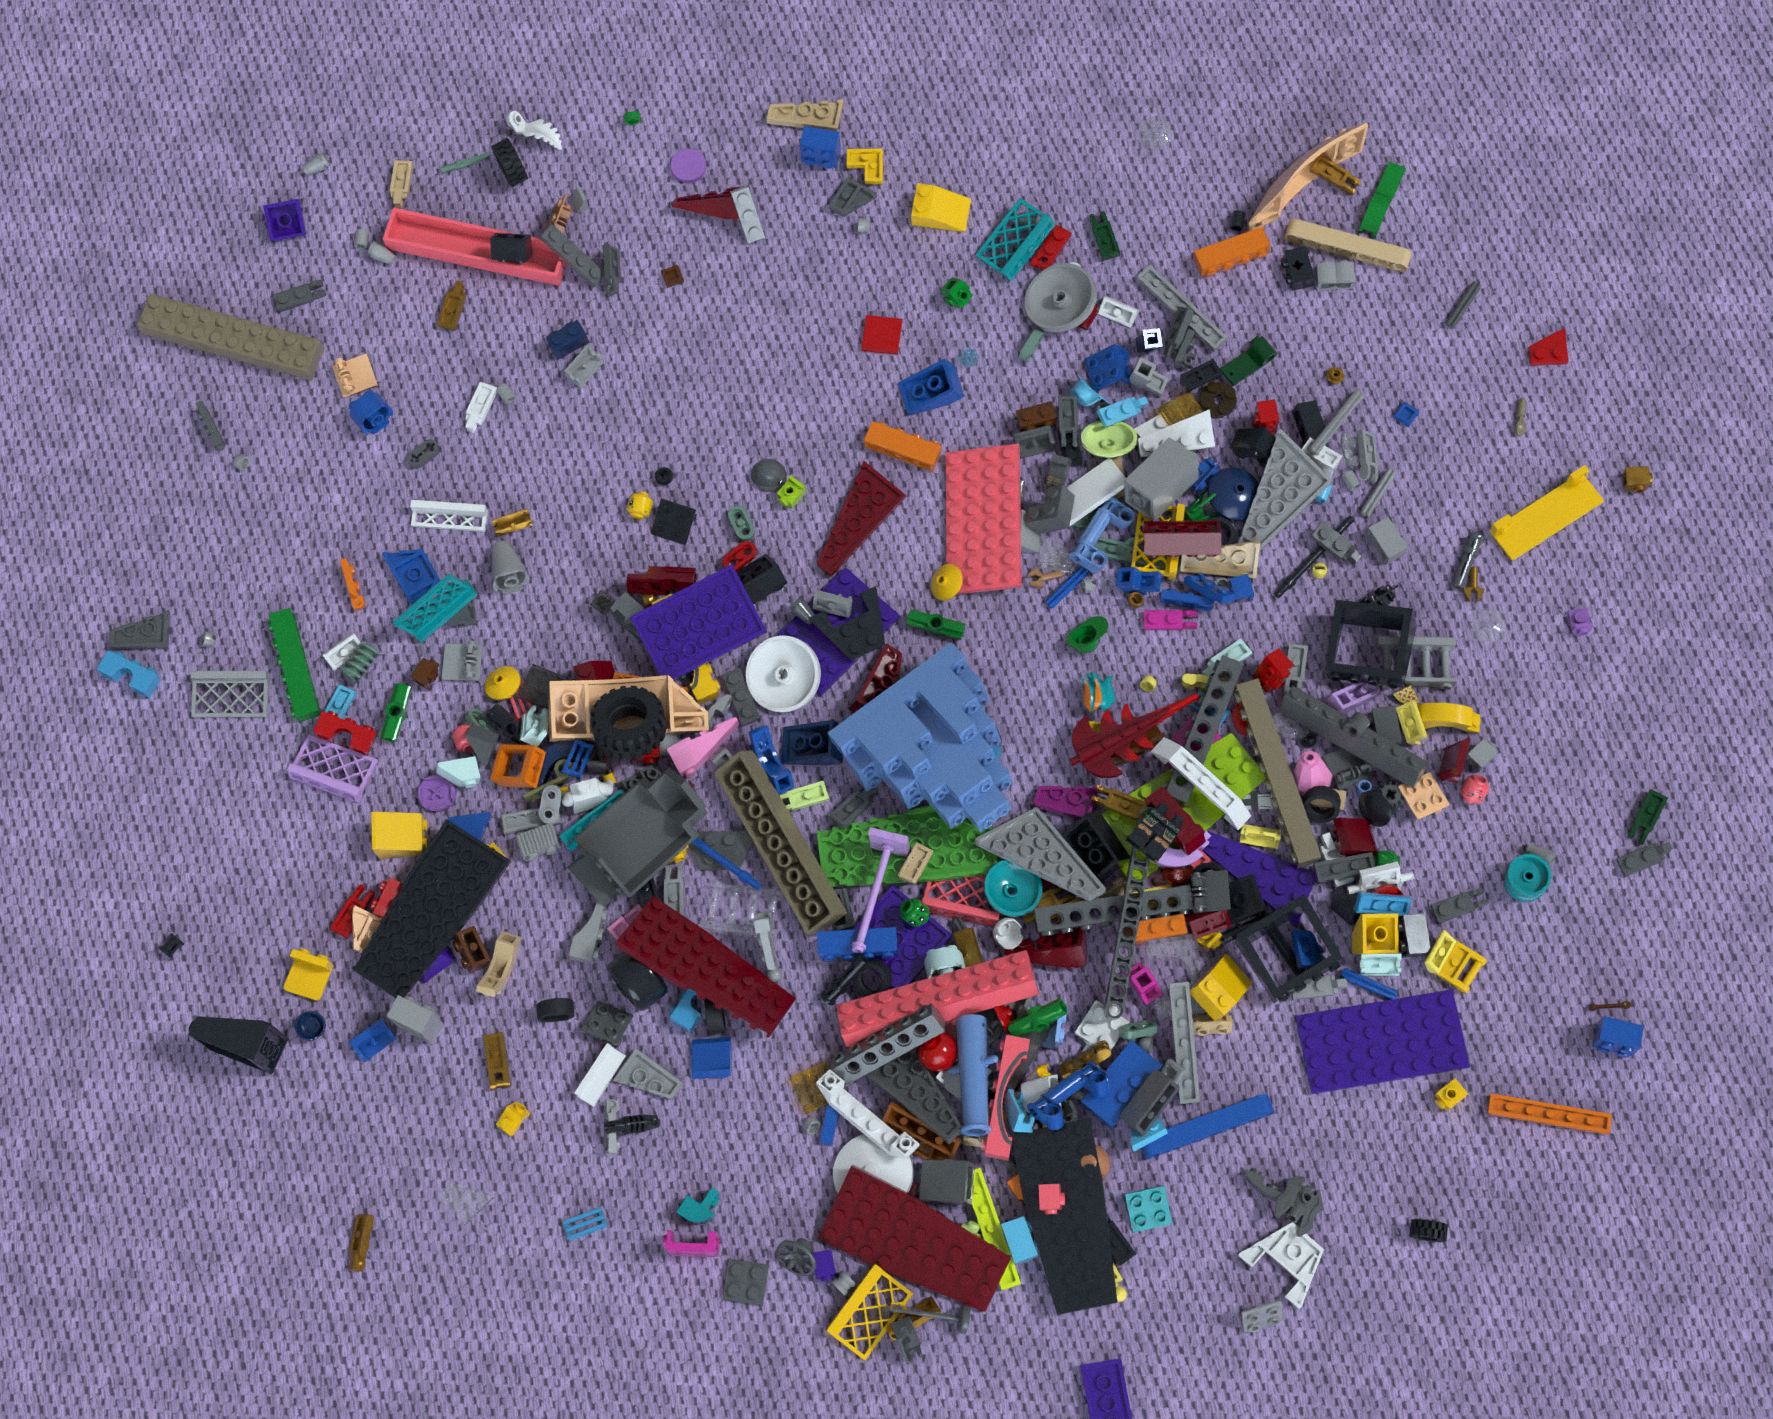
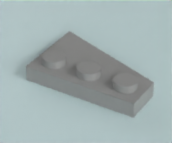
(648, 1075)

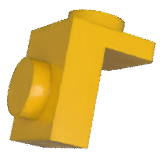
(512, 1118)

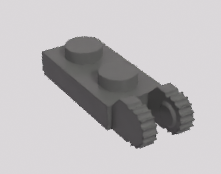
(298, 295)
(1068, 418)
(210, 427)
(1457, 906)

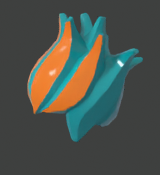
(1097, 692)

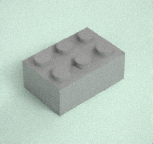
(415, 1019)

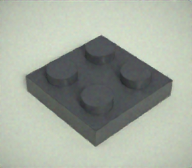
(745, 1282)

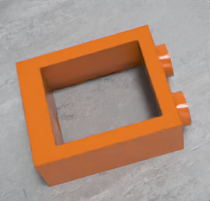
(528, 777)

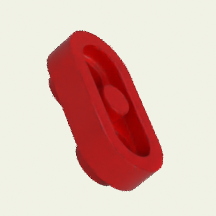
(738, 556)

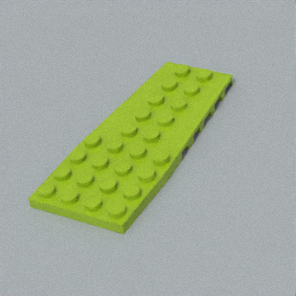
(1225, 761)

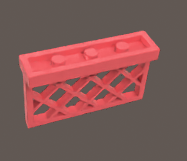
(957, 909)

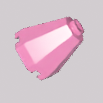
(1311, 772)

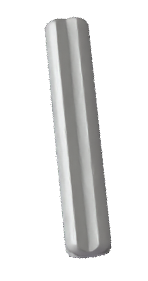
(1378, 493)

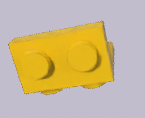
(308, 974)

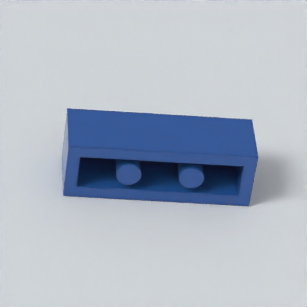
(829, 1126)

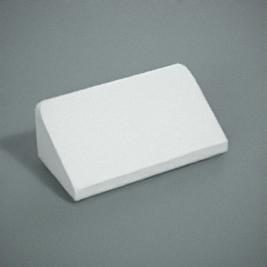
(1118, 311)
(341, 651)

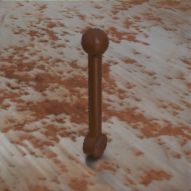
(1626, 1004)

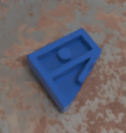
(1306, 949)

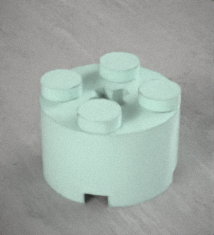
(943, 961)

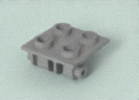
(462, 661)
(1261, 1316)

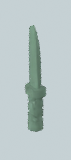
(461, 164)

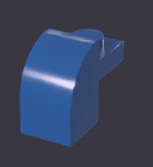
(1133, 580)

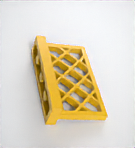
(1171, 562)
(852, 1304)

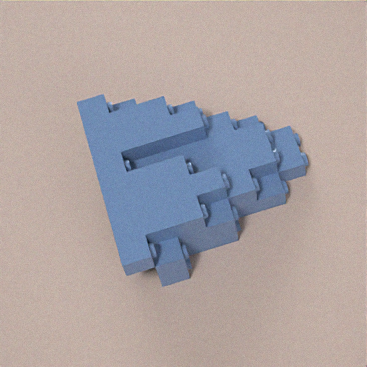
(931, 742)

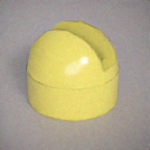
(1319, 573)
(1148, 687)

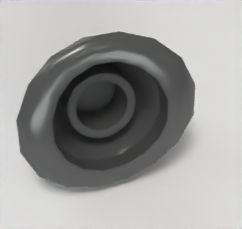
(769, 475)

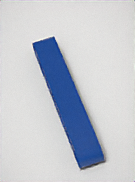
(1210, 1125)

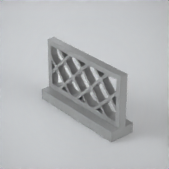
(226, 678)

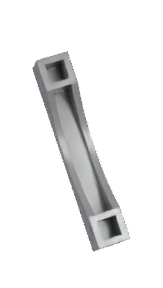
(586, 942)

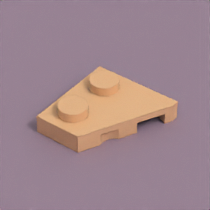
(363, 927)

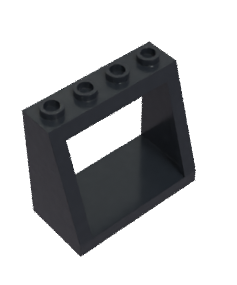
(1377, 617)
(1273, 921)
(242, 1040)

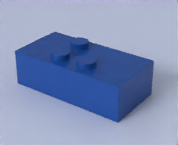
(1124, 1079)

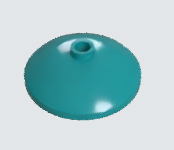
(1024, 884)

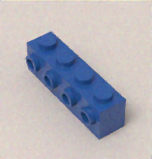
(838, 944)

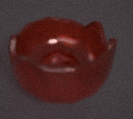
(1177, 876)

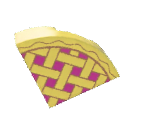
(1406, 695)

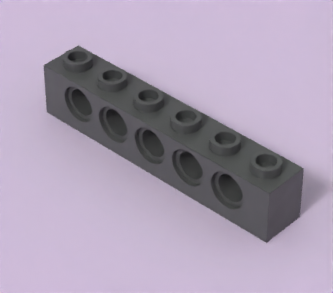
(918, 1029)

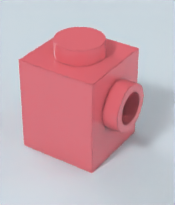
(1051, 1198)

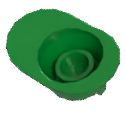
(1087, 635)

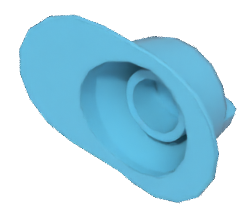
(1085, 394)

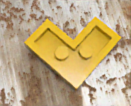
(870, 160)

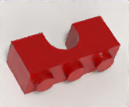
(330, 725)

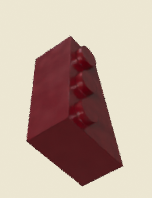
(1191, 834)

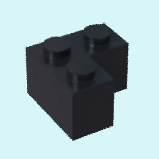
(1253, 444)

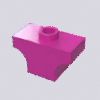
(1144, 983)

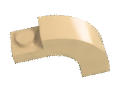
(501, 966)

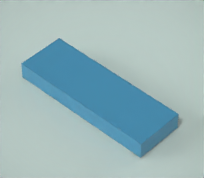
(1382, 904)

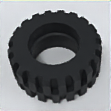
(622, 704)

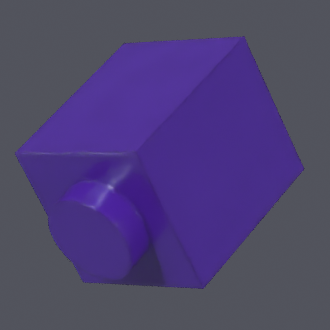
(825, 1265)

